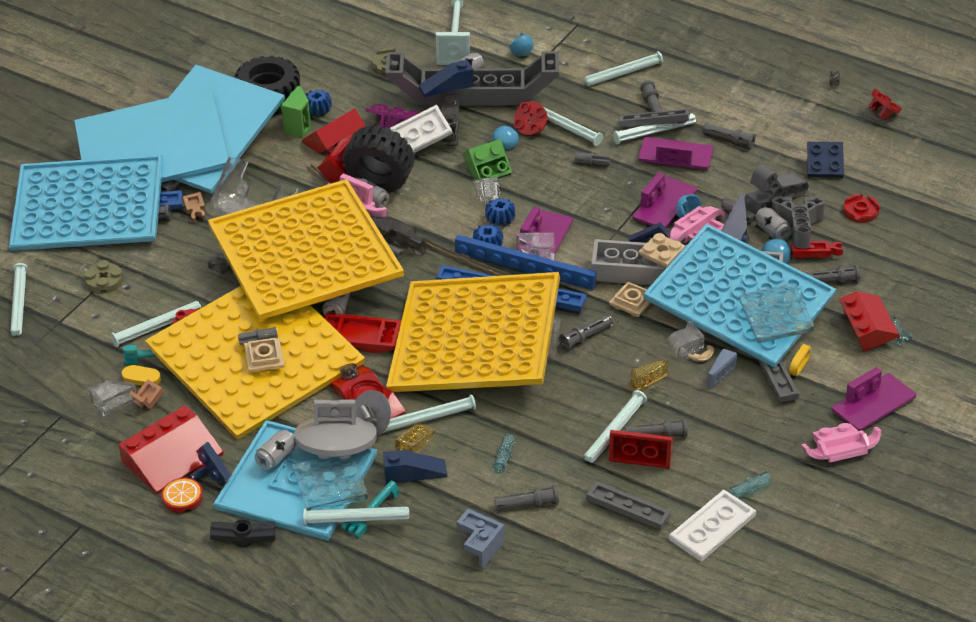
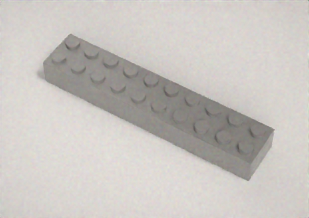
(622, 263)

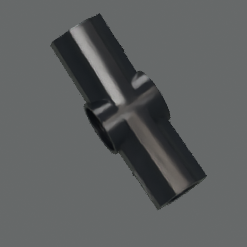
(242, 532)

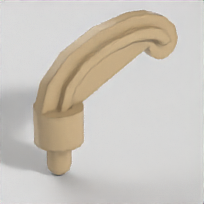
(703, 357)

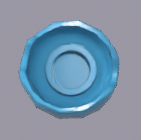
(508, 136)
(687, 204)
(778, 245)

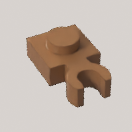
(194, 206)

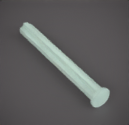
(624, 69)
(575, 128)
(648, 130)
(18, 298)
(149, 325)
(431, 413)
(618, 422)
(360, 514)

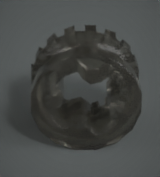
(835, 78)
(349, 371)

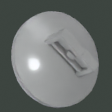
(335, 430)

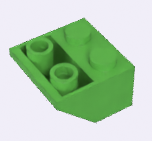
(296, 113)
(487, 160)

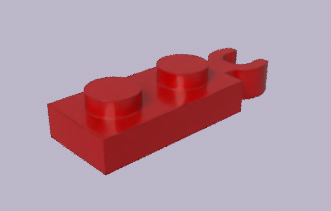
(818, 249)

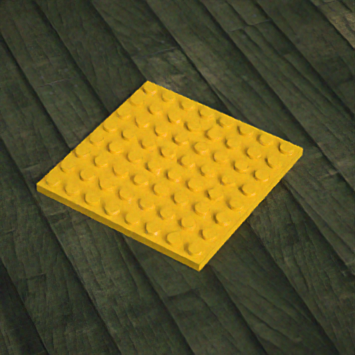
(304, 249)
(475, 332)
(214, 366)

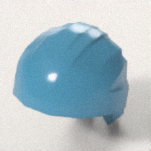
(522, 45)

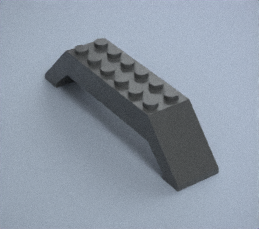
(490, 86)

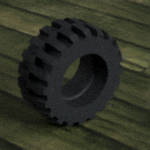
(271, 74)
(384, 145)

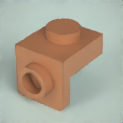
(147, 395)

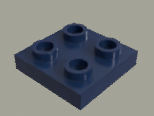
(825, 159)

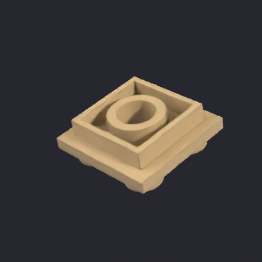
(661, 250)
(630, 300)
(259, 362)

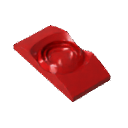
(366, 333)
(365, 382)

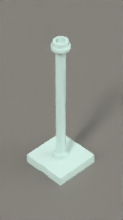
(454, 44)

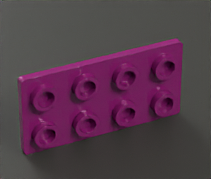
(391, 116)
(676, 153)
(660, 200)
(547, 222)
(872, 398)

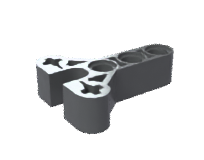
(772, 186)
(800, 217)

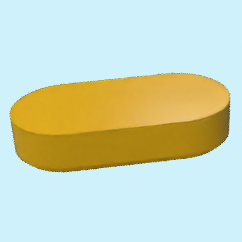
(800, 360)
(139, 375)

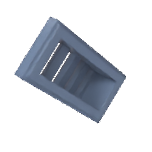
(722, 367)

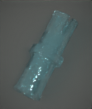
(504, 452)
(751, 485)

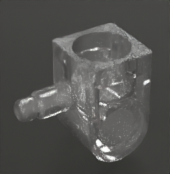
(686, 341)

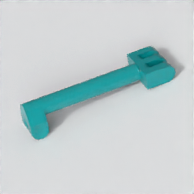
(131, 354)
(360, 527)

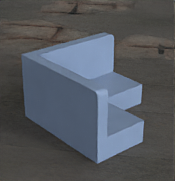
(485, 536)

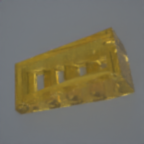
(648, 374)
(403, 443)

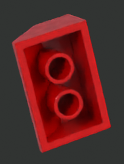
(334, 132)
(332, 165)
(868, 319)
(640, 449)

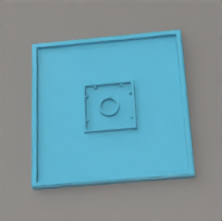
(274, 492)

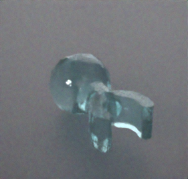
(903, 334)

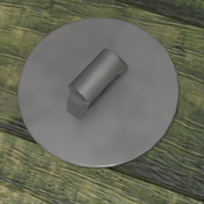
(374, 408)

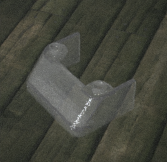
(233, 190)

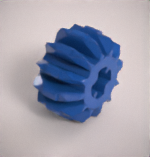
(319, 102)
(500, 211)
(489, 234)

